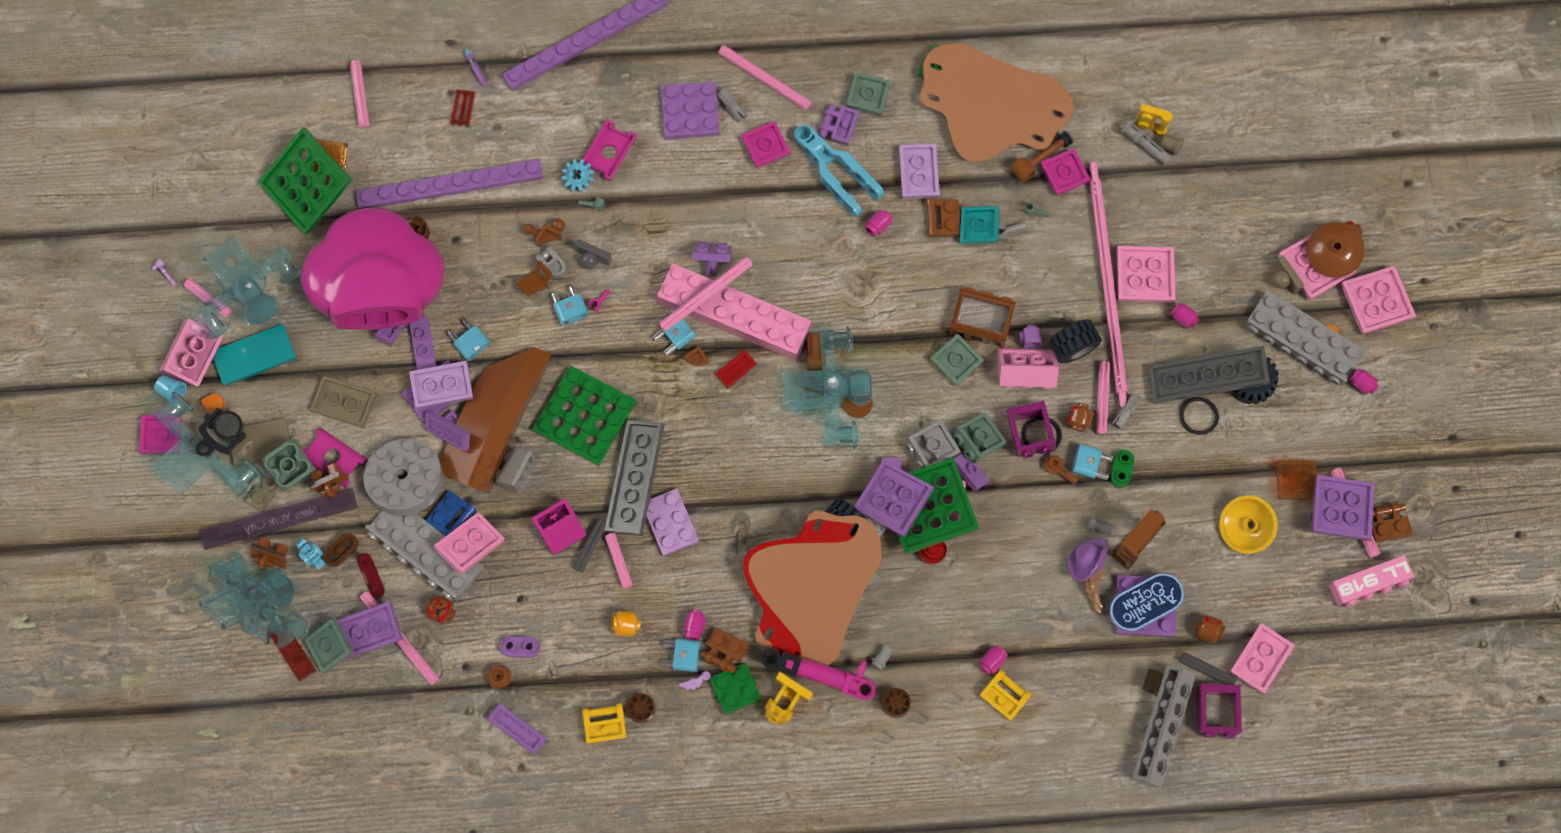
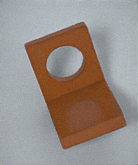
(535, 281)

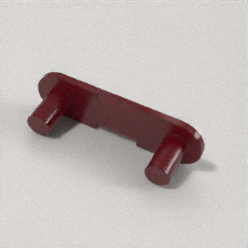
(371, 575)

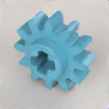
(585, 175)
(310, 553)

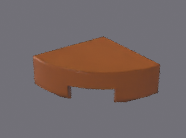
(696, 357)

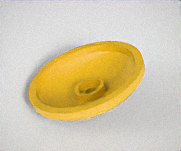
(1236, 520)

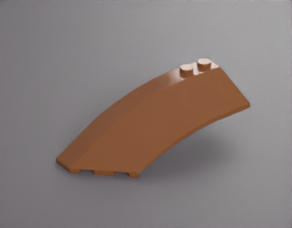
(493, 417)

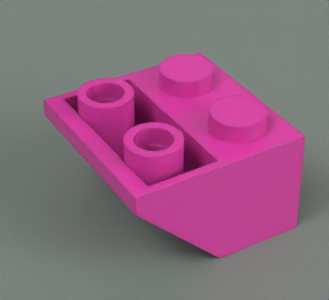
(559, 526)

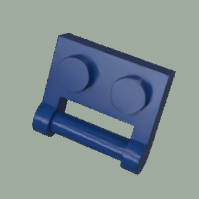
(446, 512)

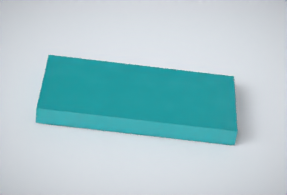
(254, 355)

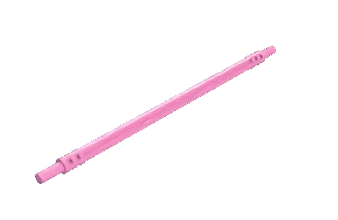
(1108, 285)

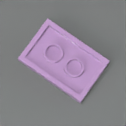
(919, 171)
(441, 385)
(670, 523)

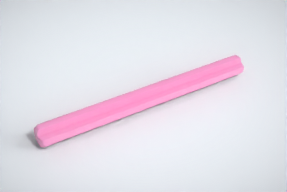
(765, 77)
(705, 294)
(406, 646)

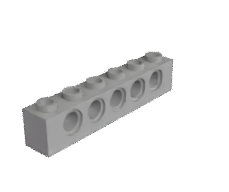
(1164, 726)

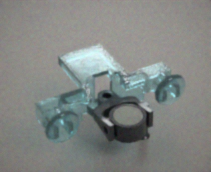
(182, 468)

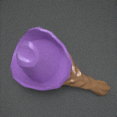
(1087, 565)

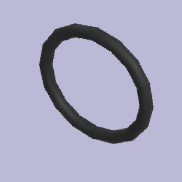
(1041, 418)
(1190, 429)

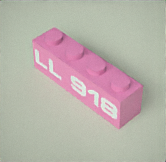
(1370, 581)

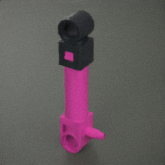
(795, 664)

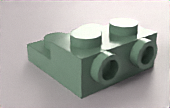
(978, 438)

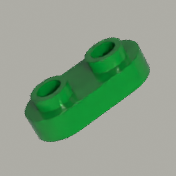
(1123, 468)

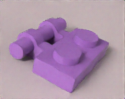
(844, 125)

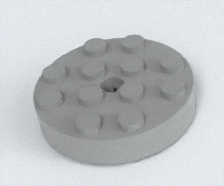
(398, 460)

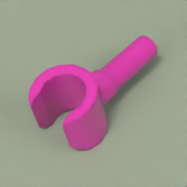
(599, 300)

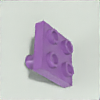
(712, 255)

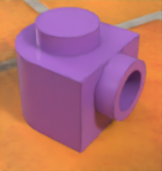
(1030, 337)

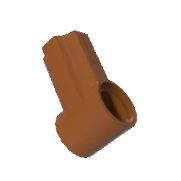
(814, 355)

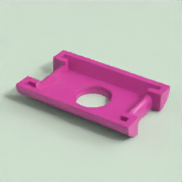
(608, 137)
(348, 457)

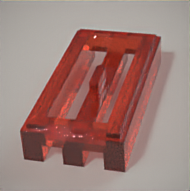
(460, 122)

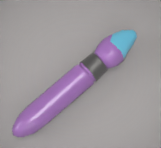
(475, 67)

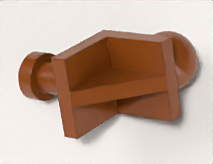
(546, 233)

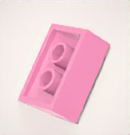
(190, 354)
(1027, 368)

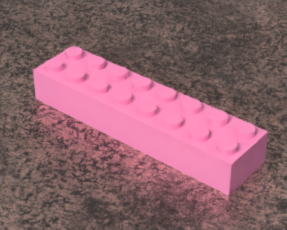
(737, 313)

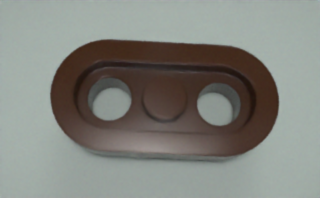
(339, 548)

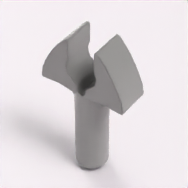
(1010, 229)

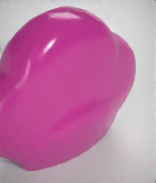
(372, 271)

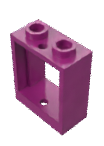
(1028, 411)
(1224, 690)

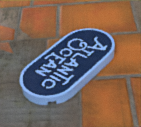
(1146, 602)

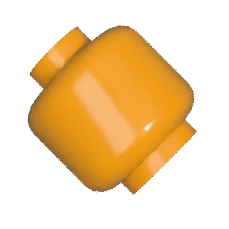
(625, 623)

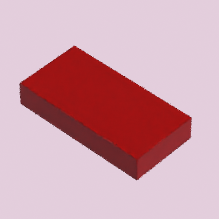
(736, 369)

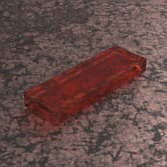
(295, 658)

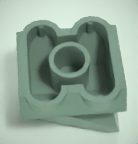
(288, 465)

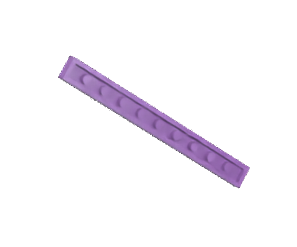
(581, 41)
(450, 184)

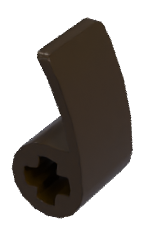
(1153, 681)

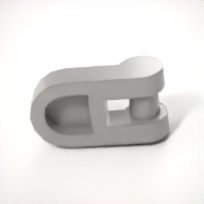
(555, 265)

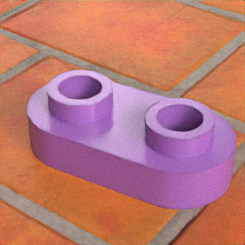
(519, 647)

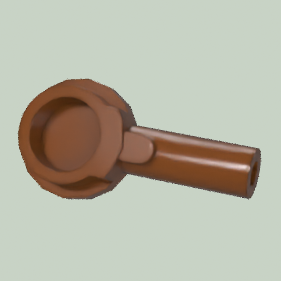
(1054, 465)

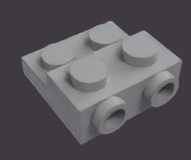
(932, 445)

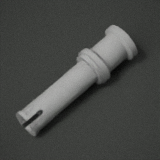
(1138, 136)

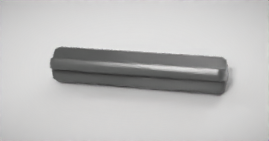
(590, 545)
(1207, 669)

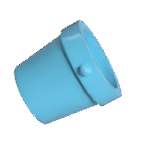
(166, 385)

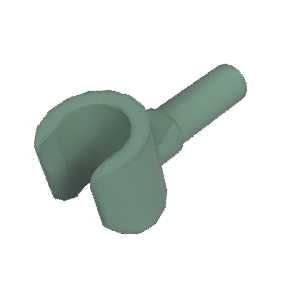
(598, 205)
(1035, 210)

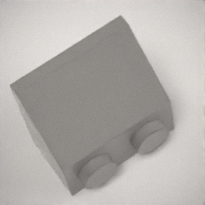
(516, 470)

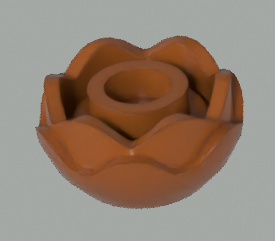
(505, 675)

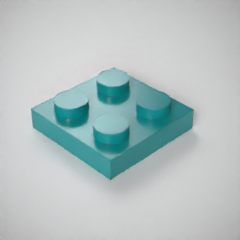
(979, 225)

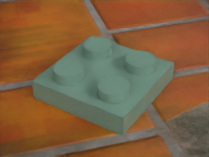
(868, 94)
(957, 360)
(329, 645)

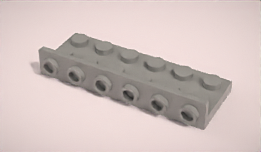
(1304, 338)
(414, 543)

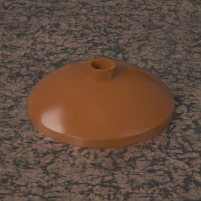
(1326, 258)

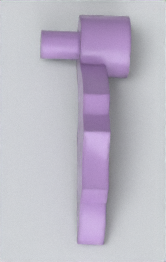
(159, 264)
(696, 683)

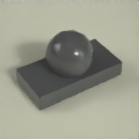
(591, 255)

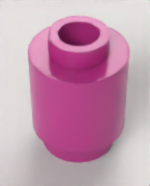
(878, 223)
(1185, 315)
(1364, 381)
(694, 625)
(993, 660)

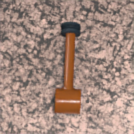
(1025, 169)

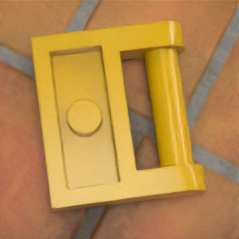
(1147, 116)
(1002, 700)
(604, 730)

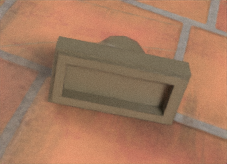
(1286, 276)

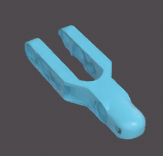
(822, 154)

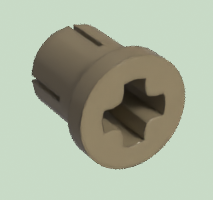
(1172, 143)

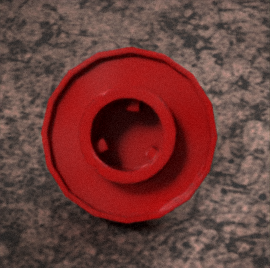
(933, 554)

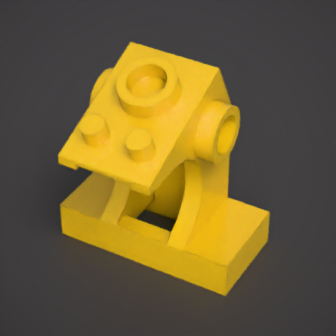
(791, 691)

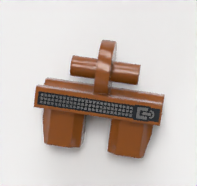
(330, 483)
(269, 557)

